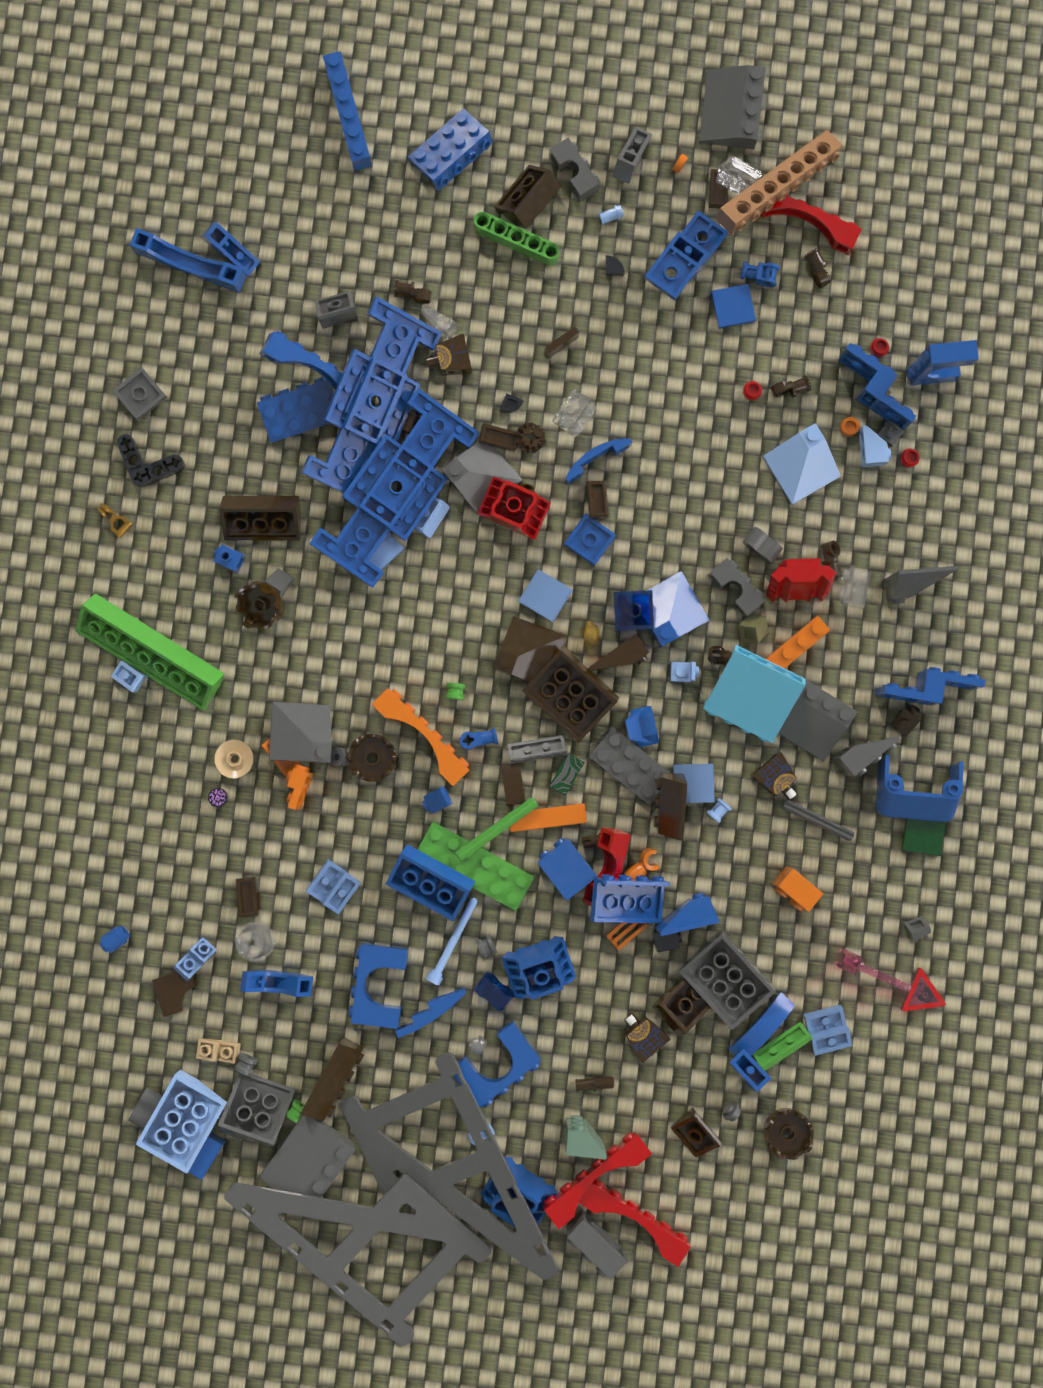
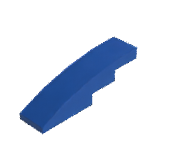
(436, 1008)

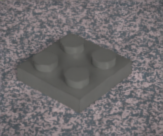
(139, 394)

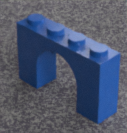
(942, 362)
(364, 1009)
(523, 1057)

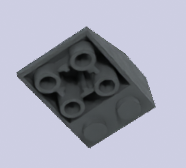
(855, 758)

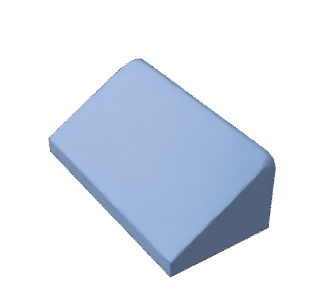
(432, 517)

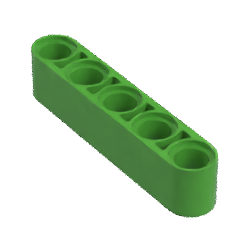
(511, 231)

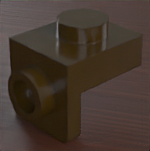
(907, 719)

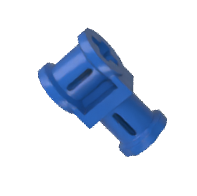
(761, 273)
(480, 738)

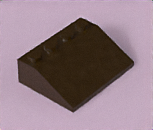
(571, 694)

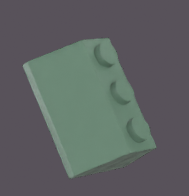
(582, 1139)

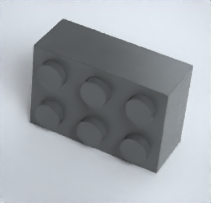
(595, 1244)

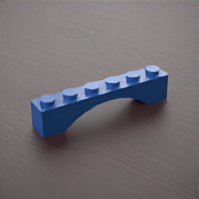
(347, 110)
(213, 271)
(281, 350)

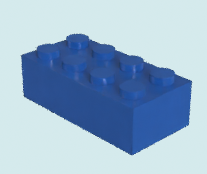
(430, 882)

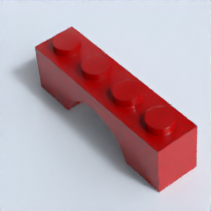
(614, 847)

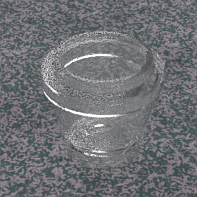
(263, 939)

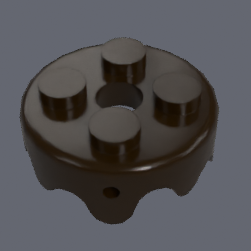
(255, 615)
(362, 748)
(798, 1143)

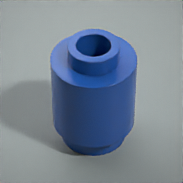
(114, 939)

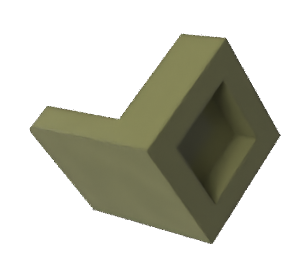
(753, 628)

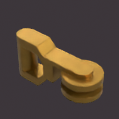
(123, 529)

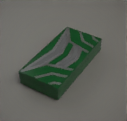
(566, 774)

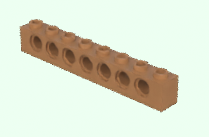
(779, 182)

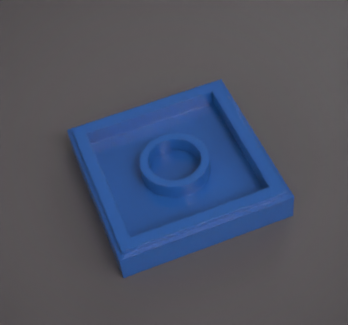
(733, 306)
(589, 540)

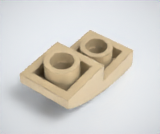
(218, 1050)

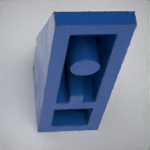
(229, 248)

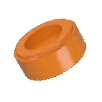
(680, 163)
(849, 427)

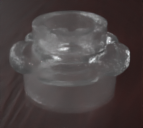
(478, 1045)

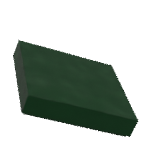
(923, 836)

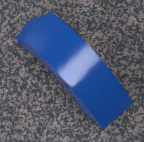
(277, 981)

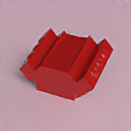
(514, 507)
(800, 580)

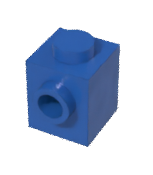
(228, 558)

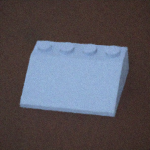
(181, 1121)

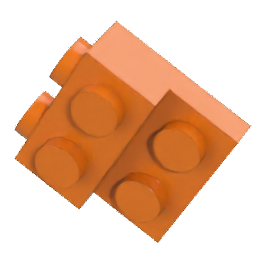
(299, 780)

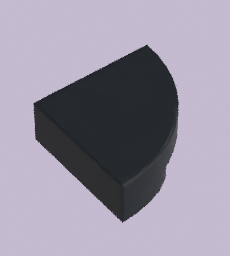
(613, 266)
(510, 404)

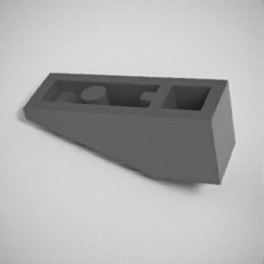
(631, 155)

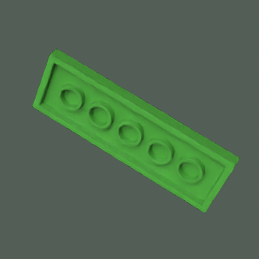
(491, 874)

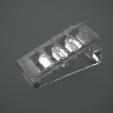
(440, 322)

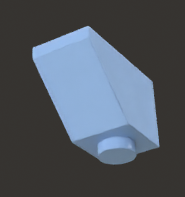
(873, 448)

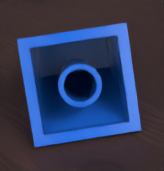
(566, 868)

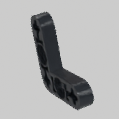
(141, 468)

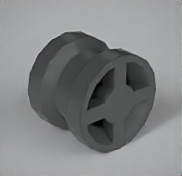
(486, 946)
(246, 1064)

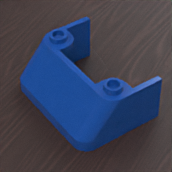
(897, 803)

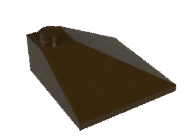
(527, 649)

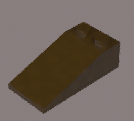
(681, 1007)

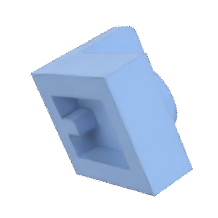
(683, 672)

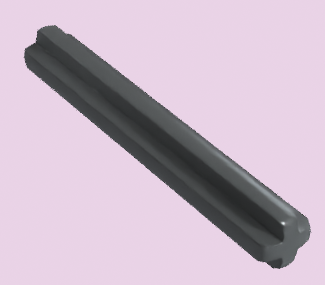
(818, 820)

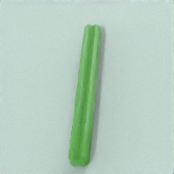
(496, 829)

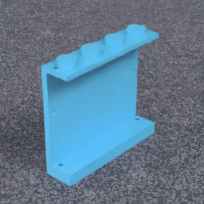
(754, 694)

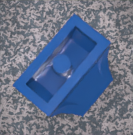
(642, 727)

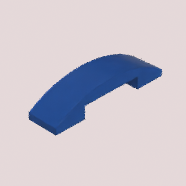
(617, 446)
(764, 1026)

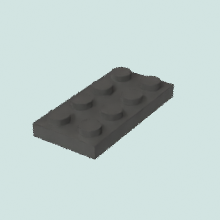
(628, 765)

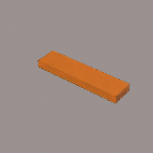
(551, 817)

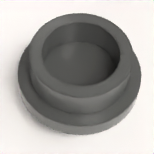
(731, 1111)

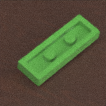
(782, 1046)

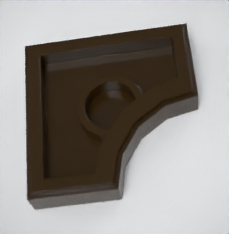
(171, 992)

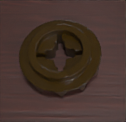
(523, 442)

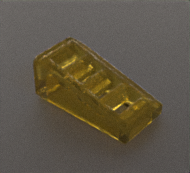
(591, 634)

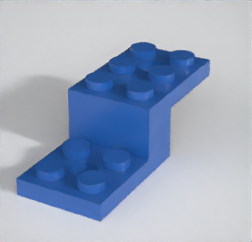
(686, 255)
(879, 381)
(930, 686)

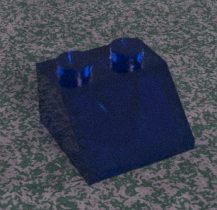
(633, 611)

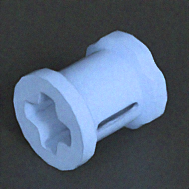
(719, 810)

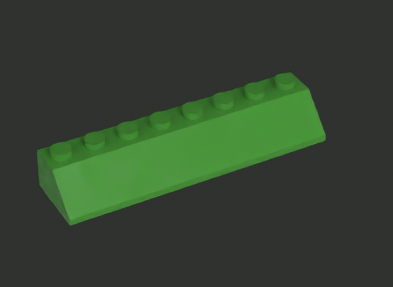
(148, 651)

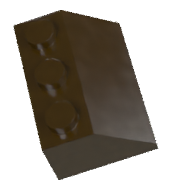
(528, 196)
(671, 805)

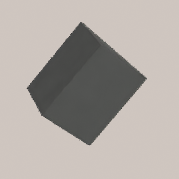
(336, 309)

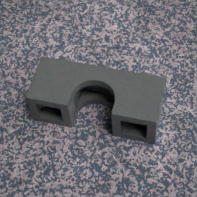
(567, 155)
(727, 573)

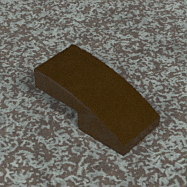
(513, 784)

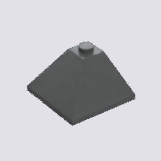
(473, 471)
(908, 583)
(300, 732)
(256, 1109)

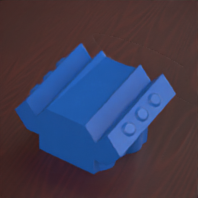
(539, 968)
(531, 1187)

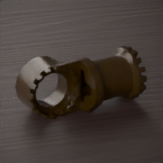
(818, 264)
(408, 290)
(792, 387)
(830, 557)
(723, 659)

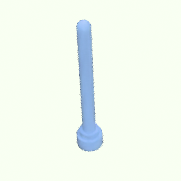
(435, 975)

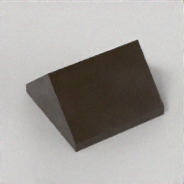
(695, 1133)

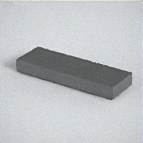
(536, 749)

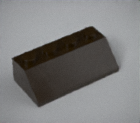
(260, 517)
(332, 1080)

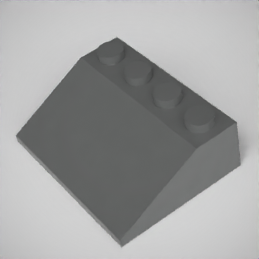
(732, 106)
(817, 721)
(727, 979)
(308, 1158)

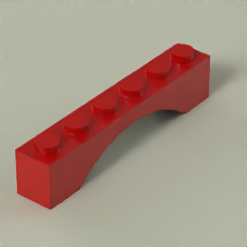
(839, 233)
(599, 1199)
(563, 1205)

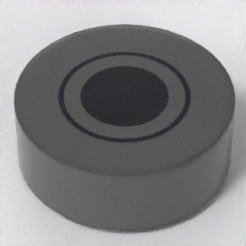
(339, 757)

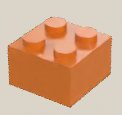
(797, 888)

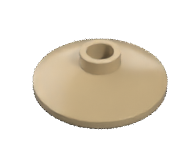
(224, 757)

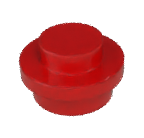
(879, 347)
(752, 390)
(909, 458)

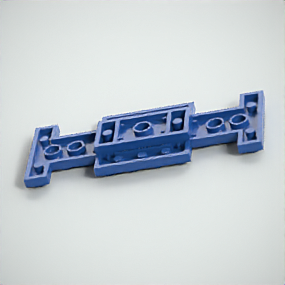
(382, 377)
(381, 507)

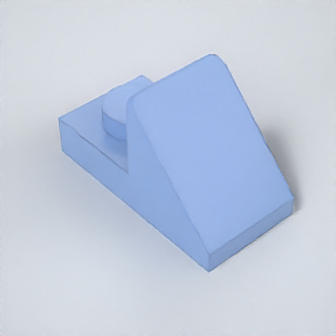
(128, 676)

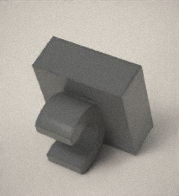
(890, 433)
(917, 928)

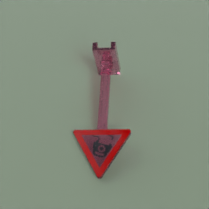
(920, 993)

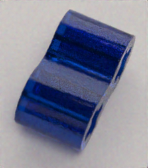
(494, 991)

